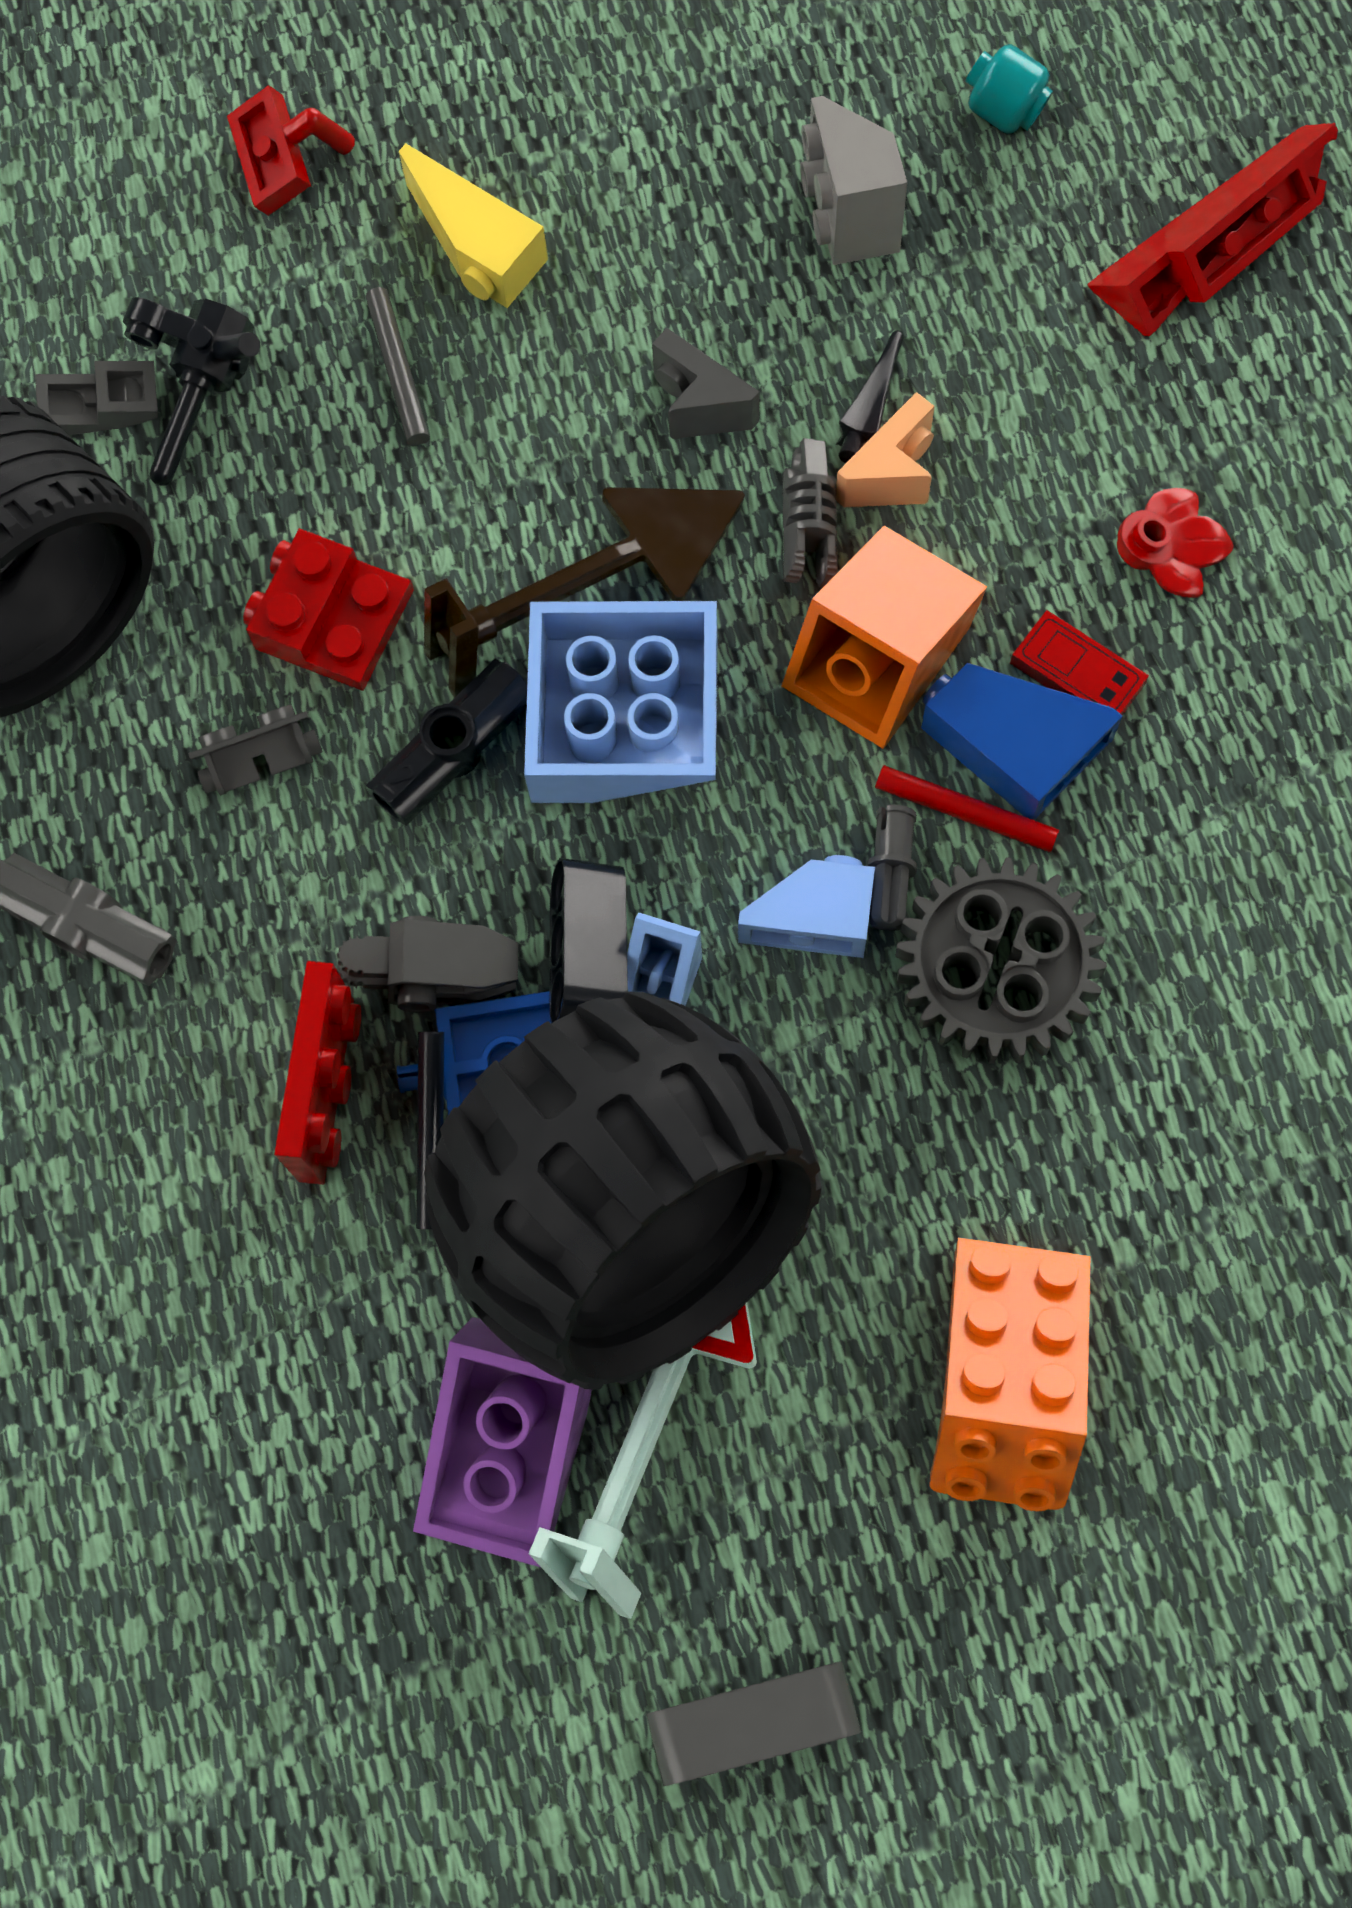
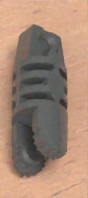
(809, 514)

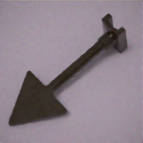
(664, 528)

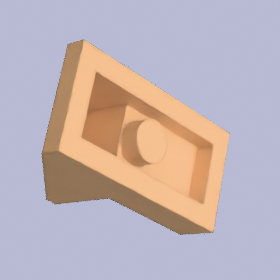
(886, 466)

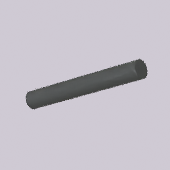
(397, 366)

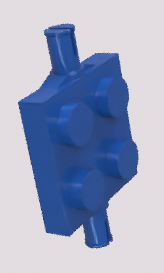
(476, 1038)

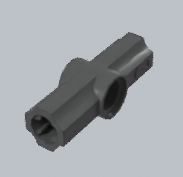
(84, 920)

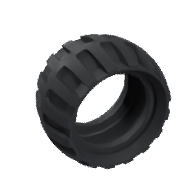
(619, 1188)

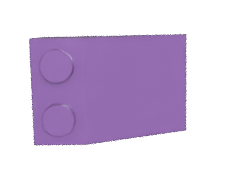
(498, 1448)

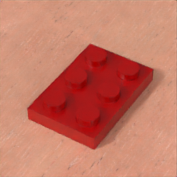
(317, 1075)

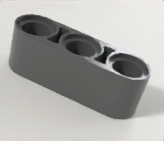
(753, 1723)

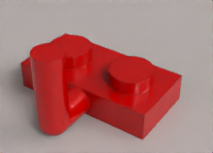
(270, 147)

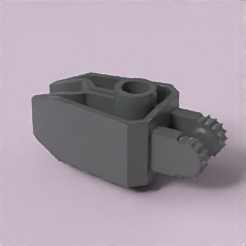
(432, 963)

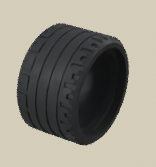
(69, 557)

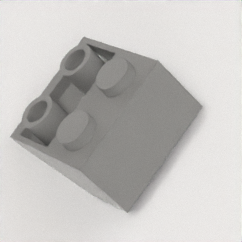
(855, 181)

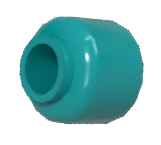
(1008, 89)

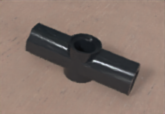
(423, 768)

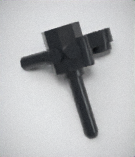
(209, 354)

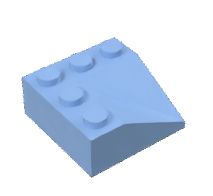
(620, 698)

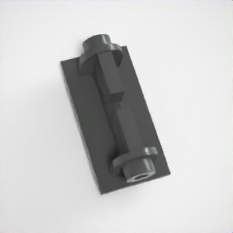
(232, 756)

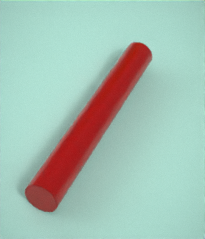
(967, 808)

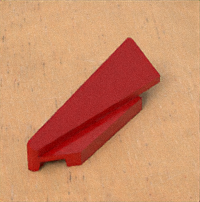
(1219, 233)

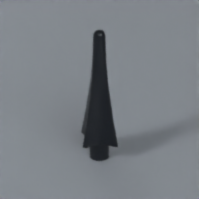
(867, 410)

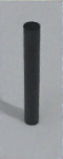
(429, 1111)

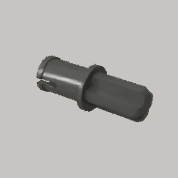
(892, 866)

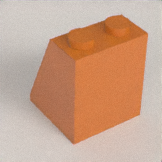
(881, 634)

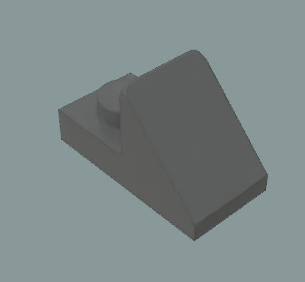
(707, 393)

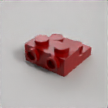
(326, 609)

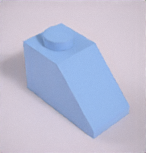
(814, 909)

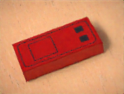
(1077, 664)

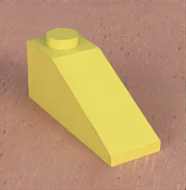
(484, 238)

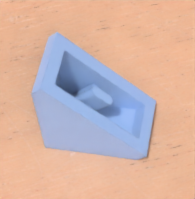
(663, 958)

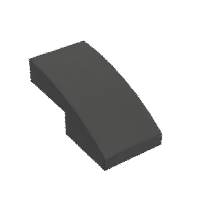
(110, 399)

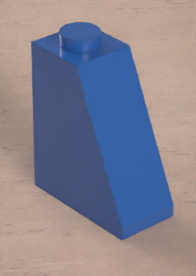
(1017, 733)

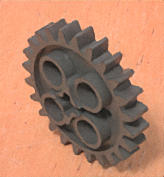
(1053, 978)

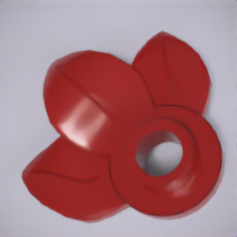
(1173, 541)

